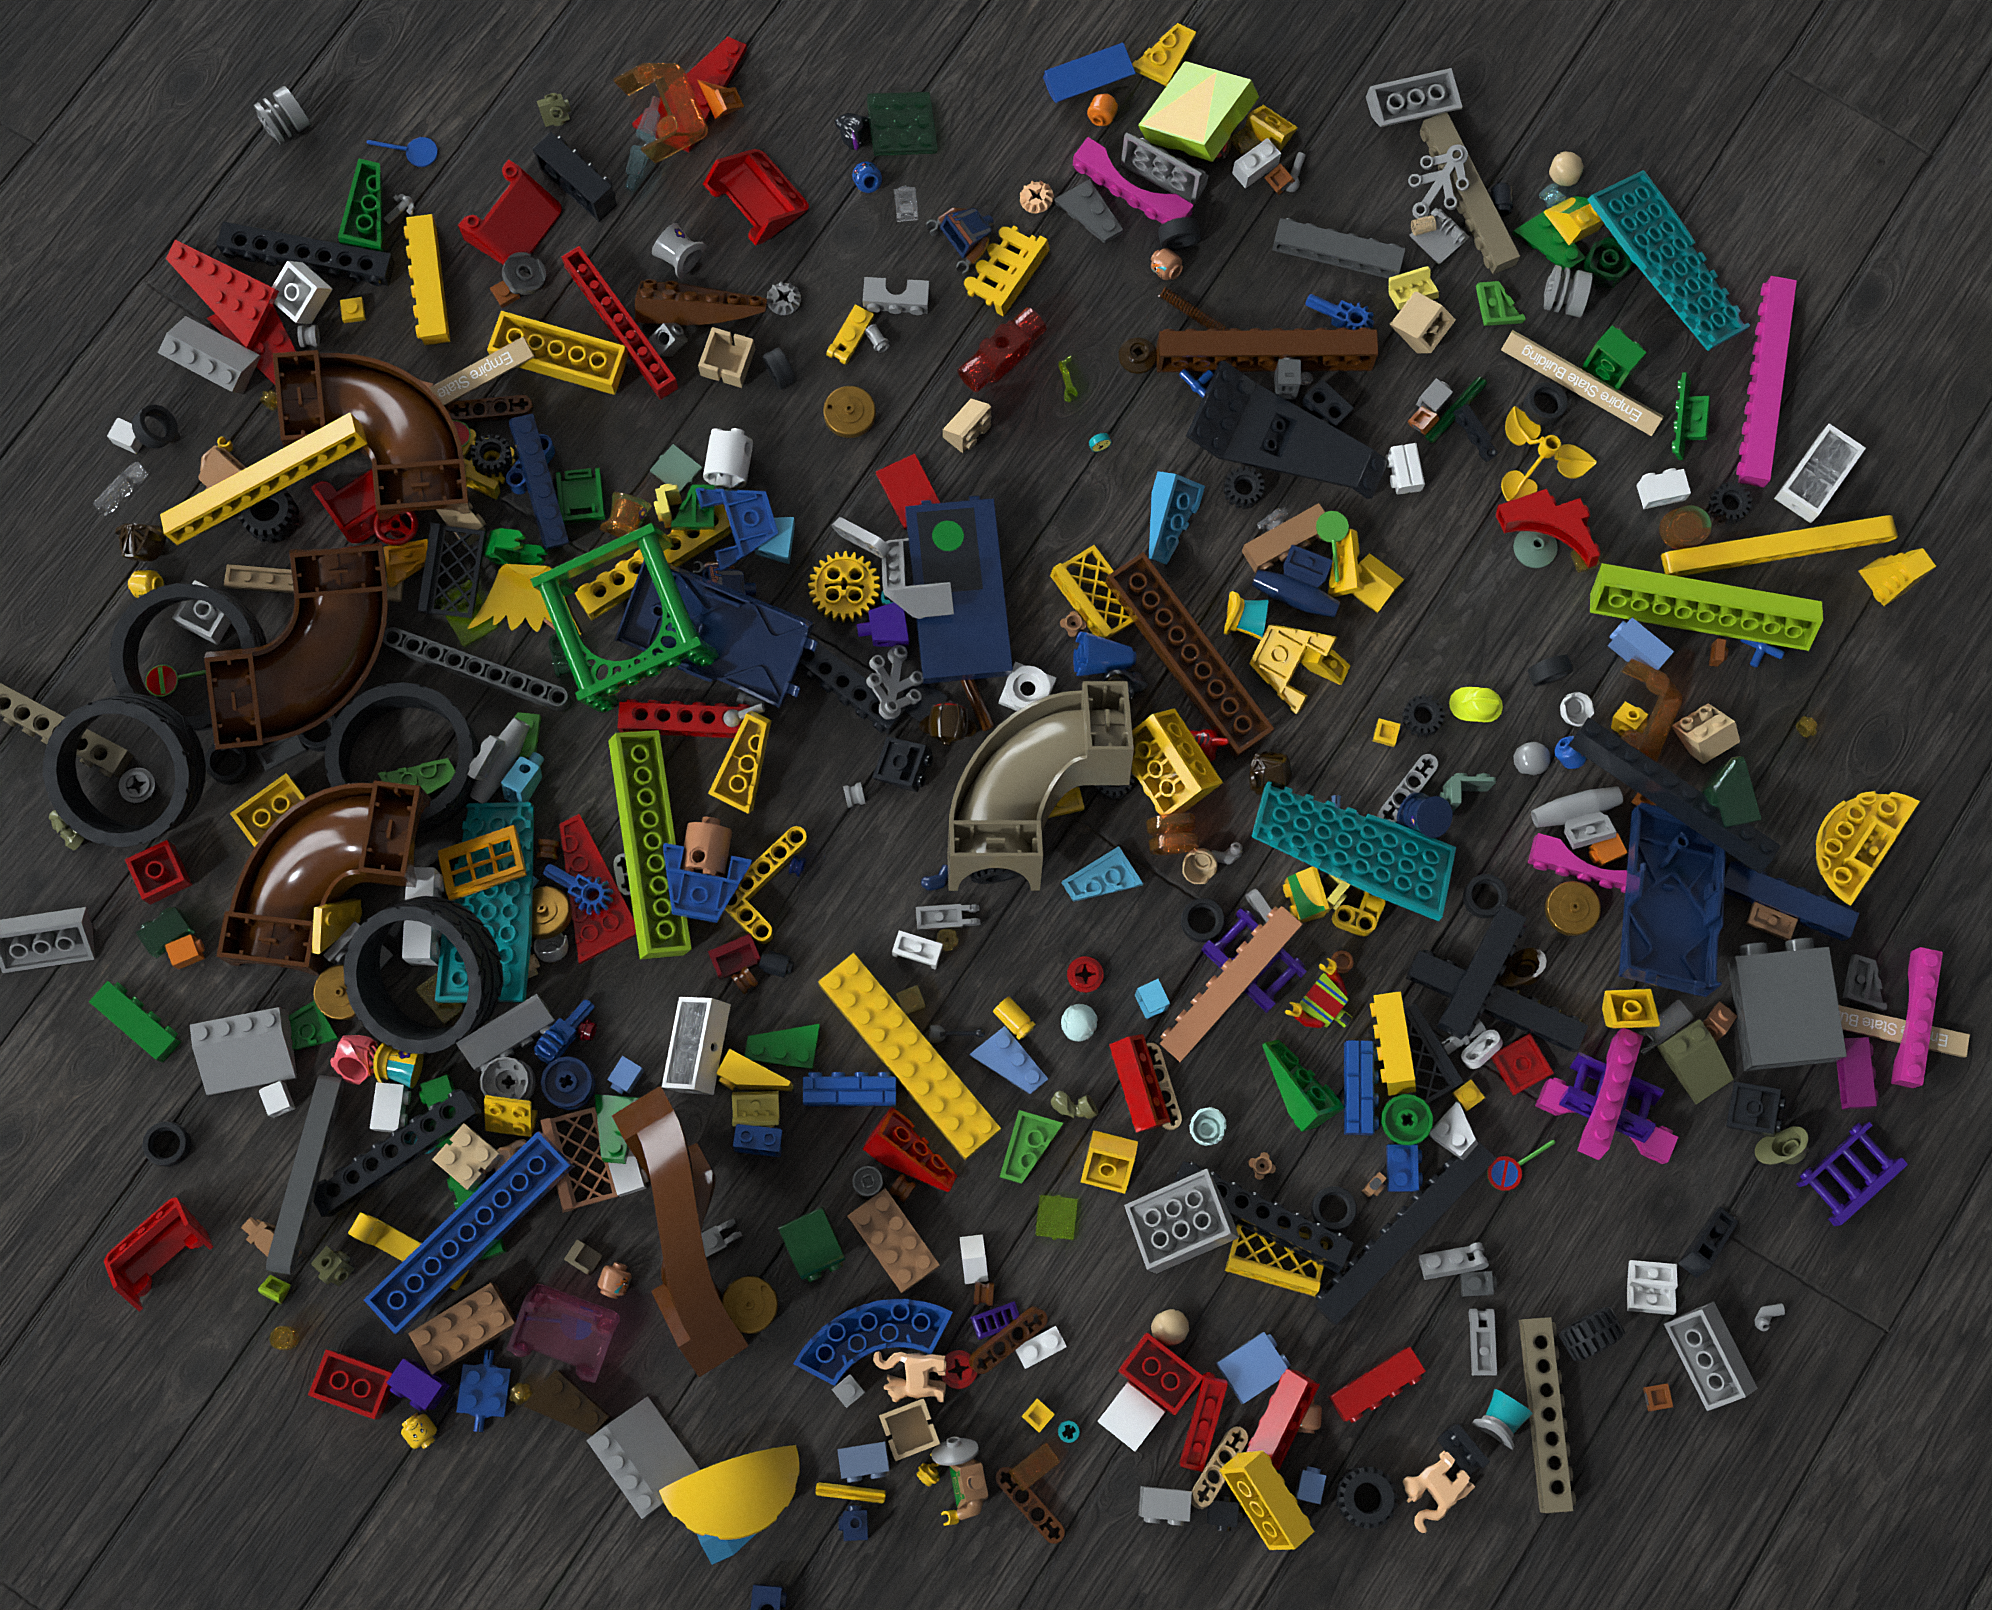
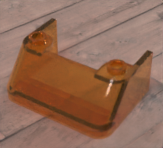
(684, 120)
(1663, 714)

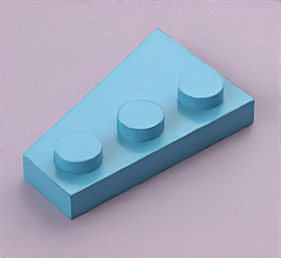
(1102, 877)

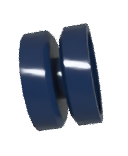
(555, 1080)

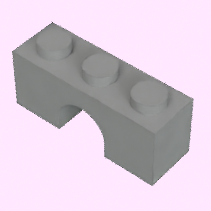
(912, 300)

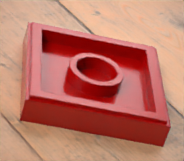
(1522, 1064)

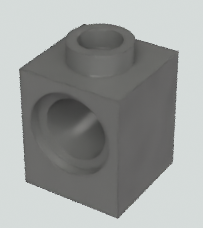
(668, 339)

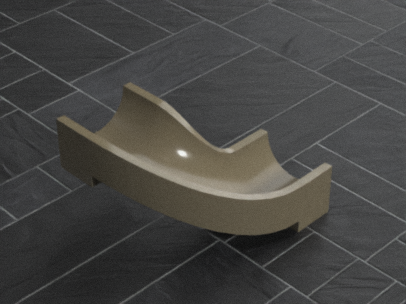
(1027, 770)

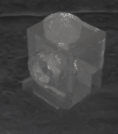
(907, 211)

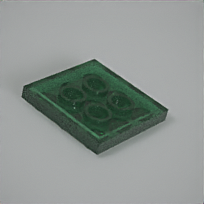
(901, 123)

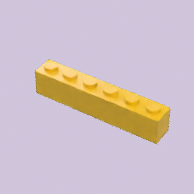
(427, 278)

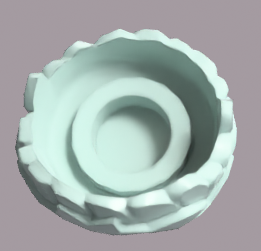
(1079, 1022)
(1208, 1126)

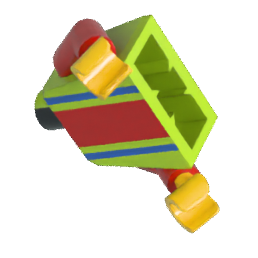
(1323, 1001)

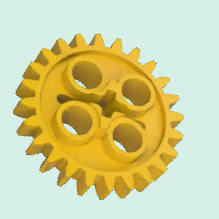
(845, 567)

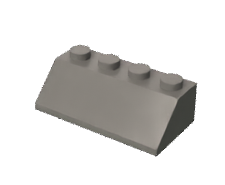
(1413, 98)
(210, 354)
(46, 940)
(507, 1033)
(1710, 1356)

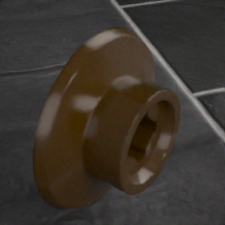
(1141, 363)

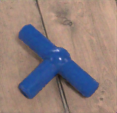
(1197, 385)
(1762, 648)

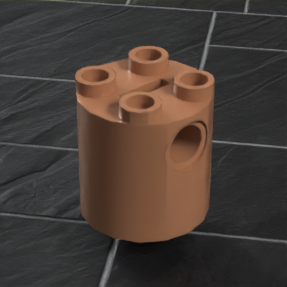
(706, 847)

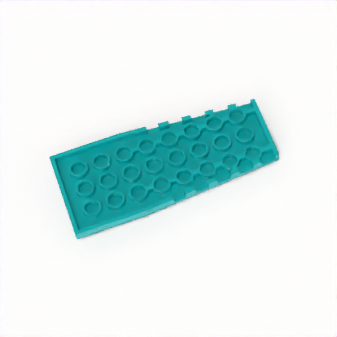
(1665, 254)
(1358, 849)
(502, 908)

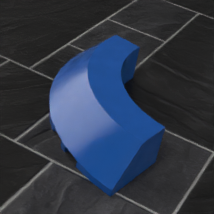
(871, 1329)

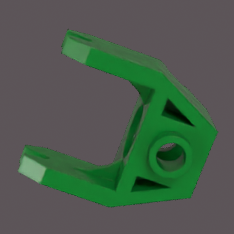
(505, 548)

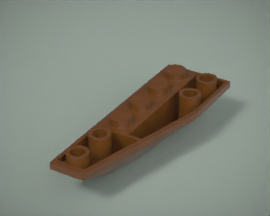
(691, 304)

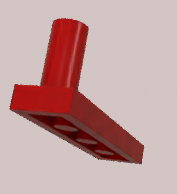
(1203, 1422)

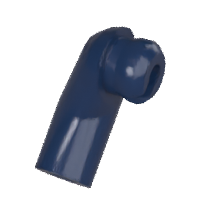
(936, 882)

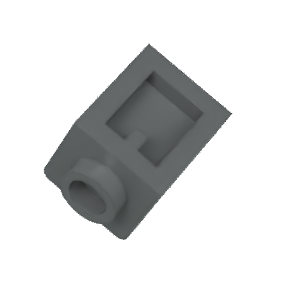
(1477, 1283)

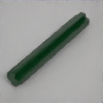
(1449, 417)

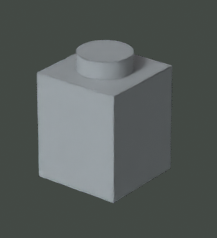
(1435, 396)
(848, 1391)

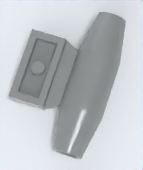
(496, 759)
(1581, 815)

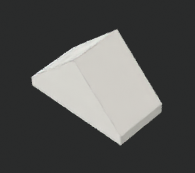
(973, 1259)

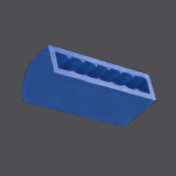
(1088, 73)

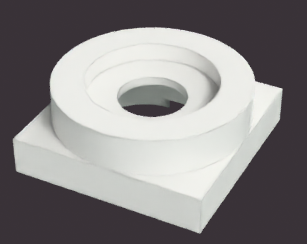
(1012, 696)

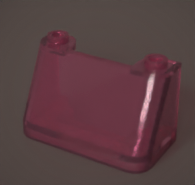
(564, 1330)

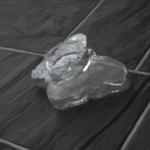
(1273, 519)

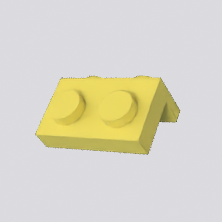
(1404, 285)
(667, 496)
(1337, 896)
(756, 1108)

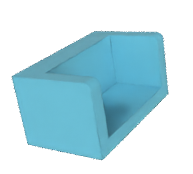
(1152, 999)

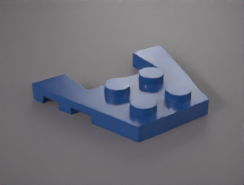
(748, 518)
(700, 894)

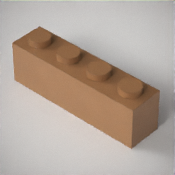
(1277, 542)

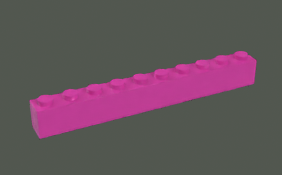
(1766, 382)

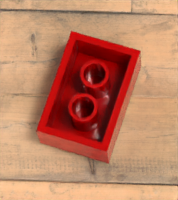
(1160, 1373)
(352, 1384)

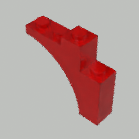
(1542, 515)

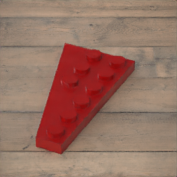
(271, 339)
(593, 932)

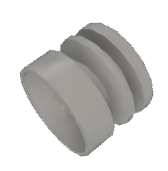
(281, 115)
(1567, 291)
(503, 1069)

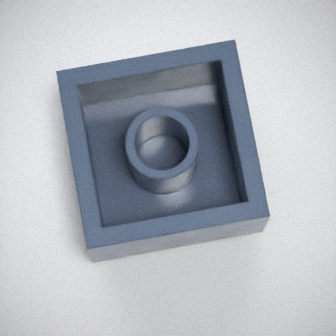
(864, 1460)

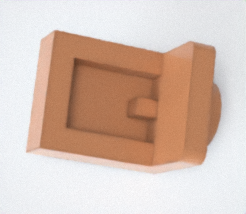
(1719, 1021)

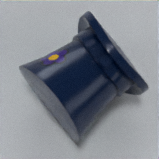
(1425, 814)

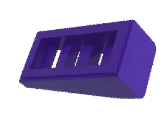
(977, 1326)

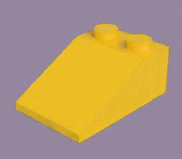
(747, 1075)

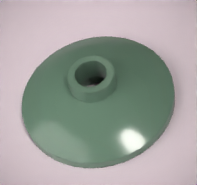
(1534, 556)

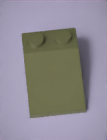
(1696, 1061)

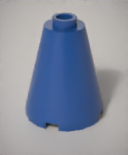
(1100, 655)

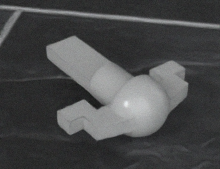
(406, 202)

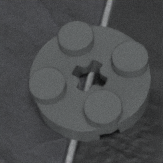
(518, 283)

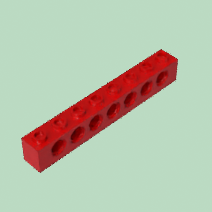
(619, 322)

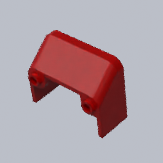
(151, 1247)

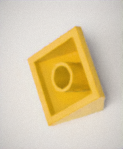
(1270, 125)
(1378, 583)

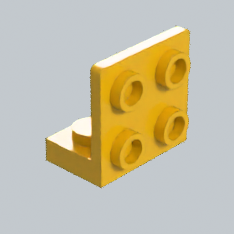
(509, 1116)

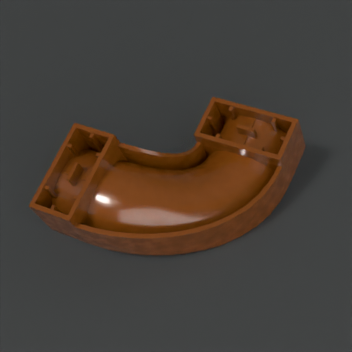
(405, 426)
(316, 659)
(311, 861)
(682, 1195)

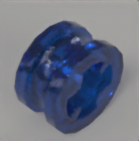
(797, 865)

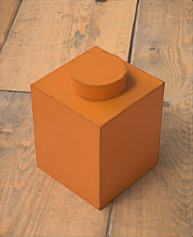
(1607, 851)
(185, 951)

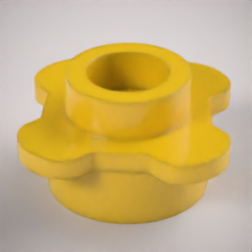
(928, 1474)

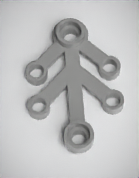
(1441, 178)
(890, 707)

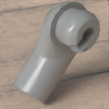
(1230, 855)
(1765, 1315)

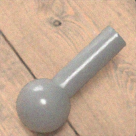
(1295, 172)
(733, 717)

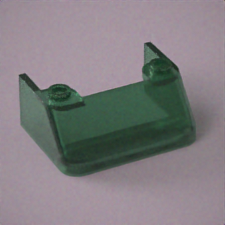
(1733, 793)

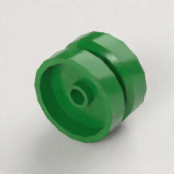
(1420, 1122)

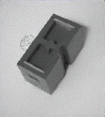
(1289, 378)

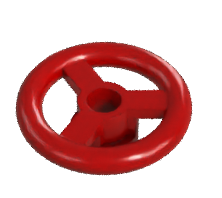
(398, 532)

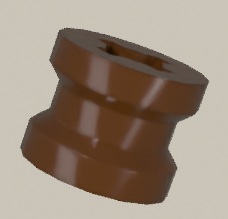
(547, 850)
(744, 980)
(902, 1188)
(983, 1293)

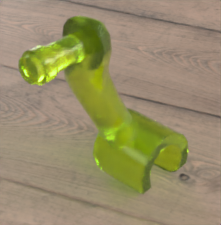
(1069, 389)

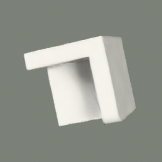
(123, 436)
(276, 1099)

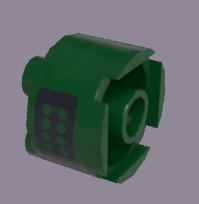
(1607, 263)

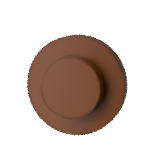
(1343, 961)

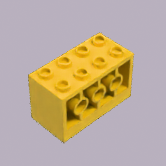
(1171, 763)

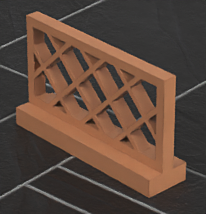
(564, 1186)

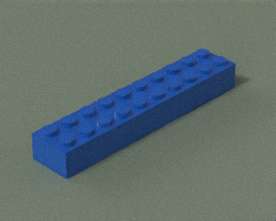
(468, 1233)

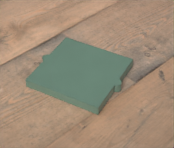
(676, 468)

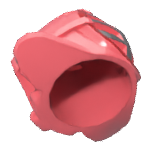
(354, 1058)

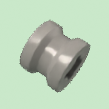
(308, 336)
(854, 795)

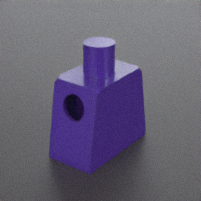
(886, 626)

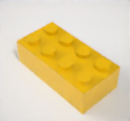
(1267, 1500)

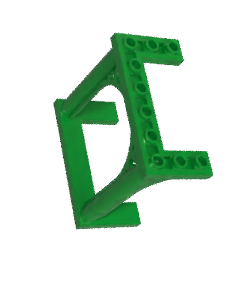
(601, 693)

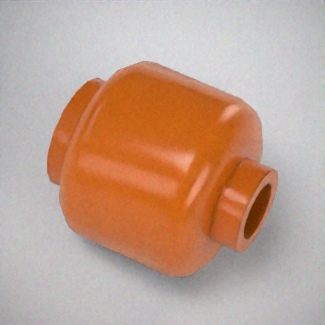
(1102, 109)

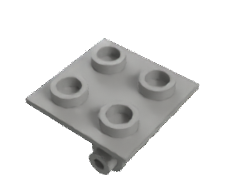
(1444, 240)

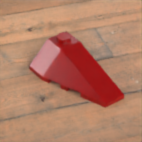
(901, 1148)

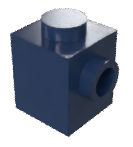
(854, 1523)

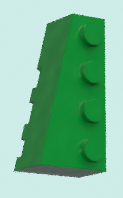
(364, 209)

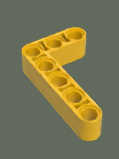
(776, 864)
(377, 1233)

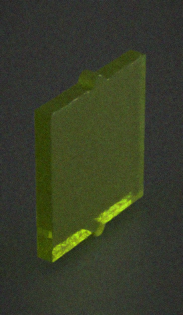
(1056, 1217)

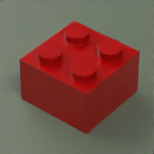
(158, 872)

